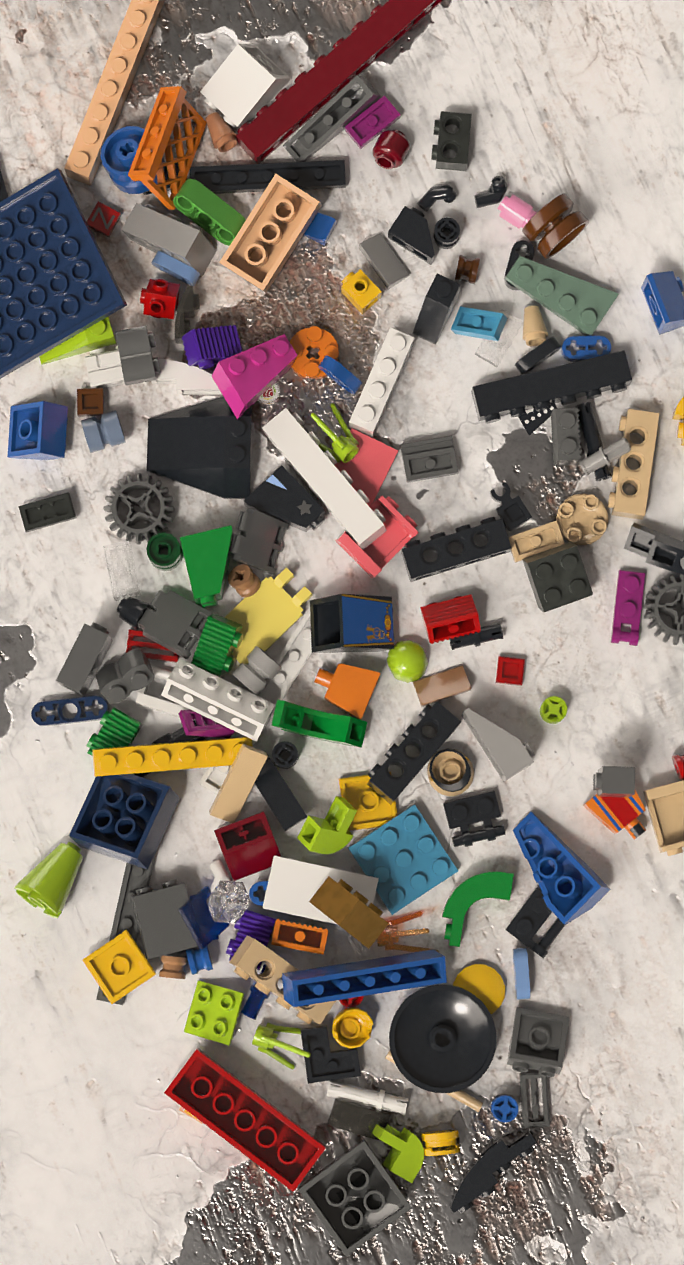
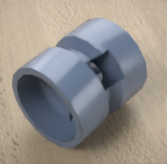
(103, 431)

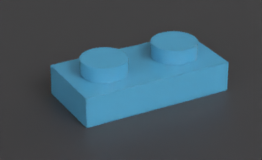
(479, 323)

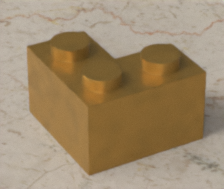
(350, 911)

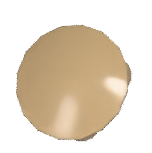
(582, 519)

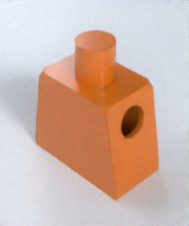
(349, 688)

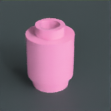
(516, 211)

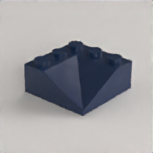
(125, 818)

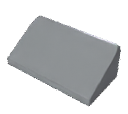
(383, 260)

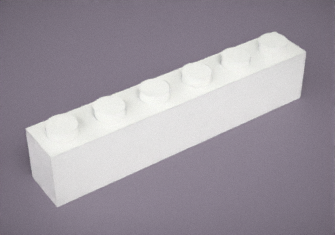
(324, 478)

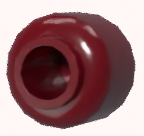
(391, 149)

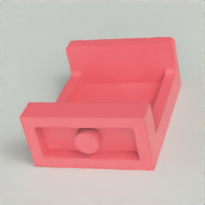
(384, 548)

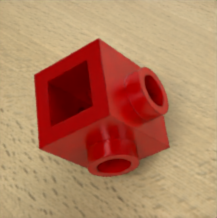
(160, 298)

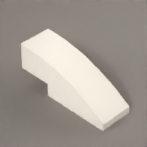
(188, 379)

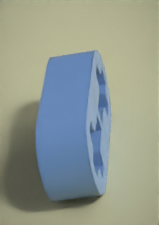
(175, 268)
(521, 973)

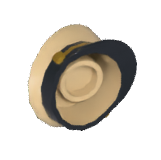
(450, 772)

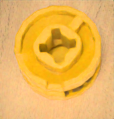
(440, 1139)

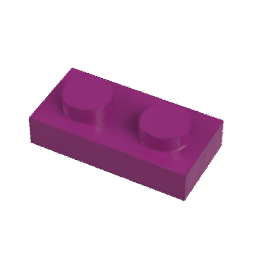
(372, 122)

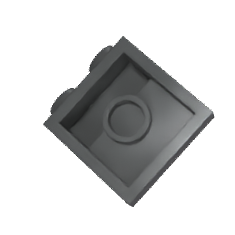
(538, 1042)

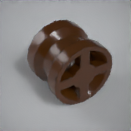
(467, 269)

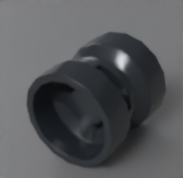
(443, 236)
(285, 755)

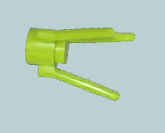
(344, 447)
(266, 1038)

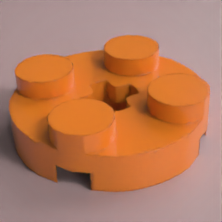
(312, 338)

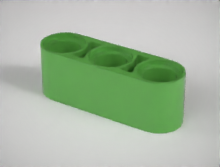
(208, 211)

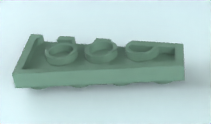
(564, 295)

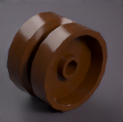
(555, 226)

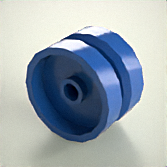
(118, 155)

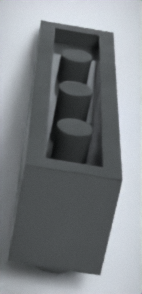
(332, 118)

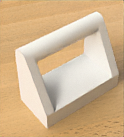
(156, 703)

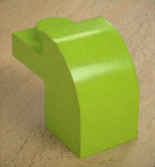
(331, 833)
(406, 1153)

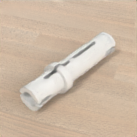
(368, 1097)

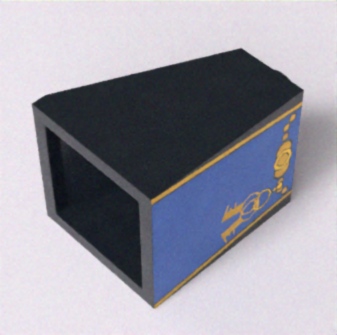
(351, 623)

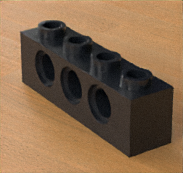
(491, 528)
(391, 787)

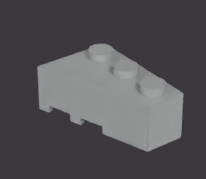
(170, 236)

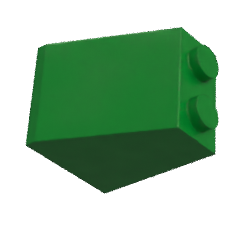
(208, 563)

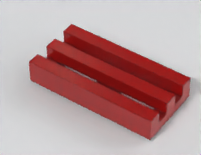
(130, 643)

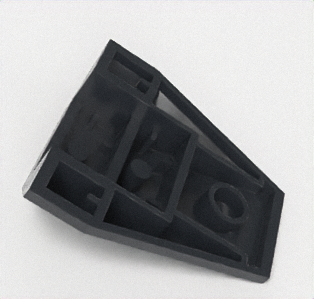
(203, 448)

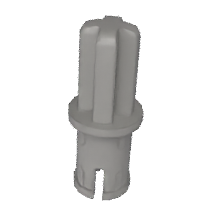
(605, 456)

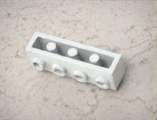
(218, 699)

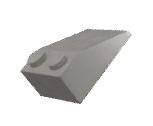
(501, 747)

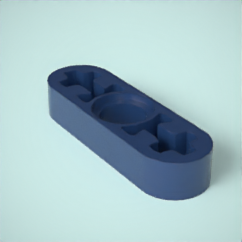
(49, 706)

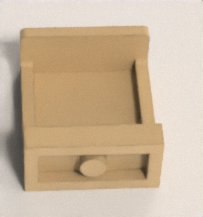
(667, 816)

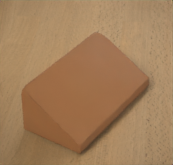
(442, 686)

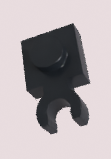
(511, 510)

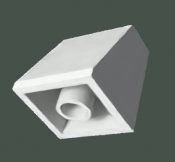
(244, 84)

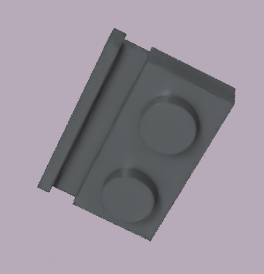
(429, 459)

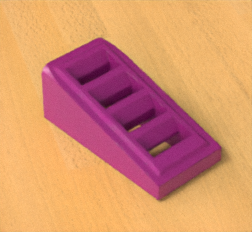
(208, 730)

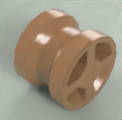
(244, 580)
(173, 967)

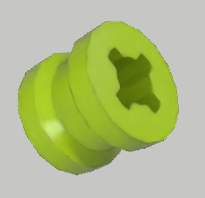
(556, 707)

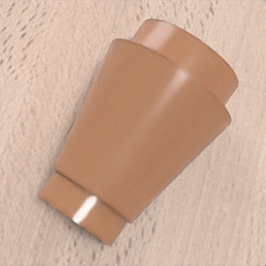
(221, 133)

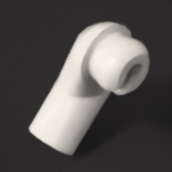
(219, 873)

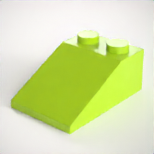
(92, 338)

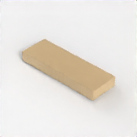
(238, 783)

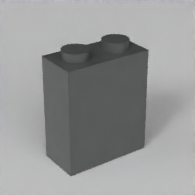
(85, 658)
(160, 921)

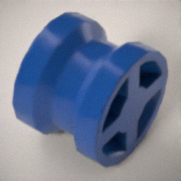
(199, 960)
(508, 1109)

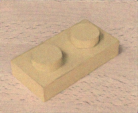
(535, 541)

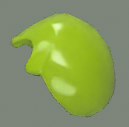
(407, 661)

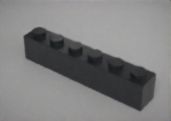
(552, 386)

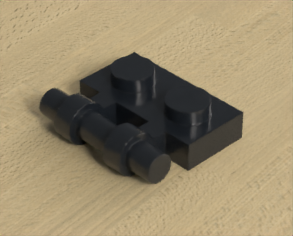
(470, 811)

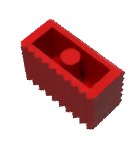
(450, 618)

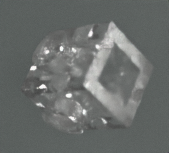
(228, 901)

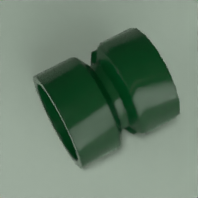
(164, 551)

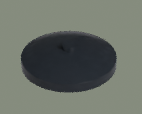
(442, 1038)

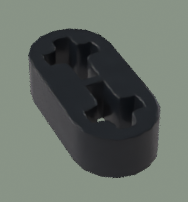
(513, 257)
(538, 355)

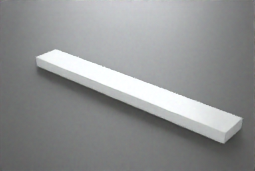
(292, 661)

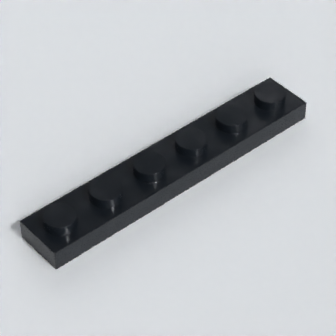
(258, 176)

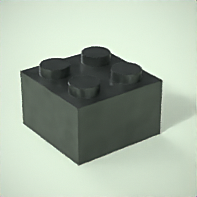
(557, 577)

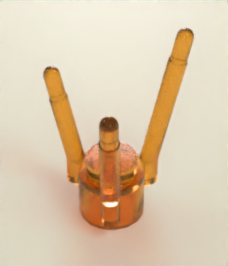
(391, 935)

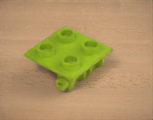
(214, 1012)

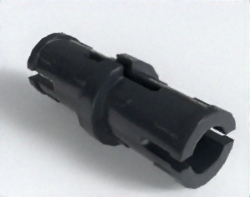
(487, 633)

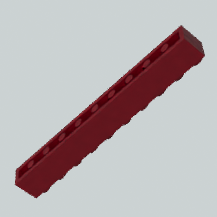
(330, 75)

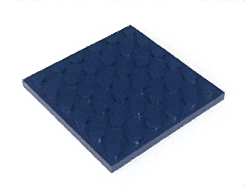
(49, 272)

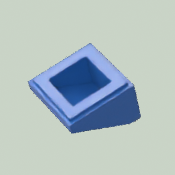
(321, 228)

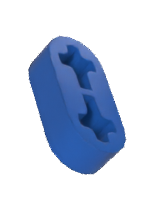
(584, 342)
(340, 374)

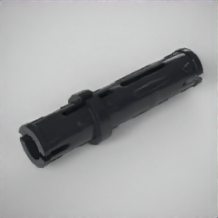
(592, 437)

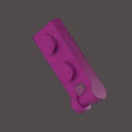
(627, 606)

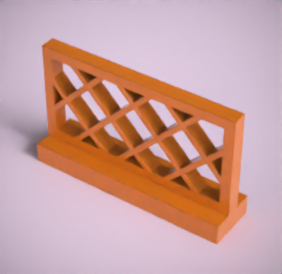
(157, 140)

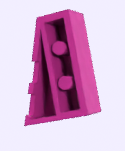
(253, 372)

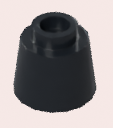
(132, 610)

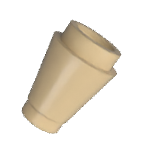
(534, 327)

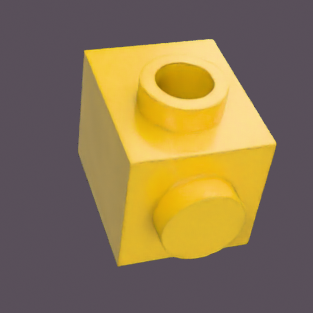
(360, 291)

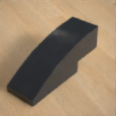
(279, 796)

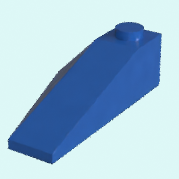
(563, 877)

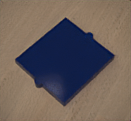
(199, 919)

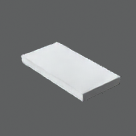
(296, 882)

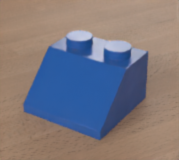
(664, 300)
(37, 431)

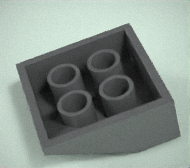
(354, 1197)

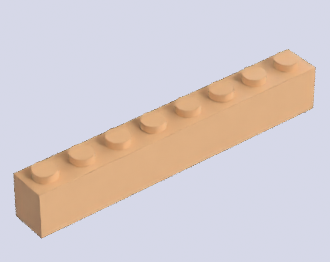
(112, 89)

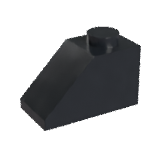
(413, 234)

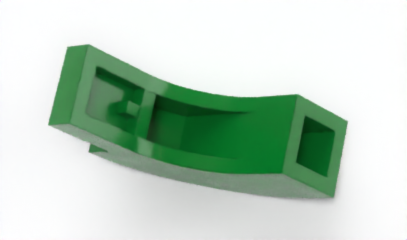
(319, 724)
(481, 886)

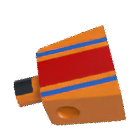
(618, 813)

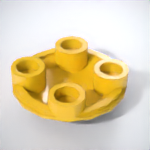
(483, 983)

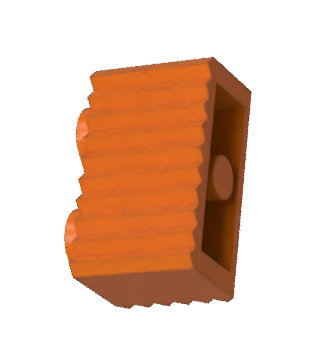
(299, 937)

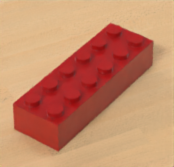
(245, 1119)

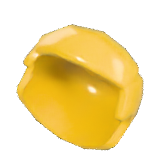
(352, 1027)

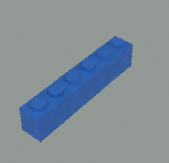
(364, 978)

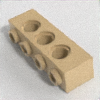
(635, 505)
(250, 955)

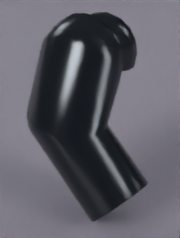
(437, 193)
(494, 193)

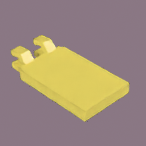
(267, 614)

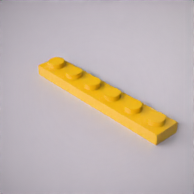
(167, 756)

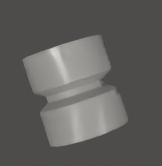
(258, 669)

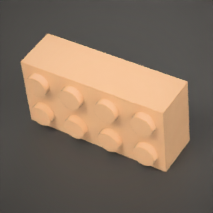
(271, 233)

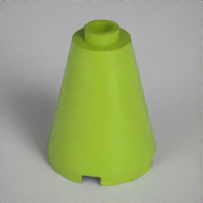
(51, 879)

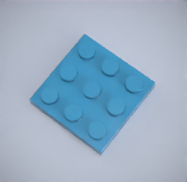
(404, 859)

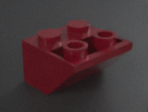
(247, 845)

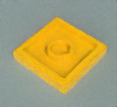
(370, 806)
(119, 966)

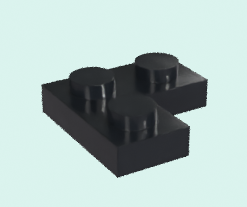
(323, 1063)

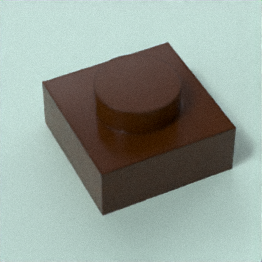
(90, 402)

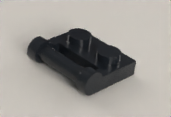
(529, 921)

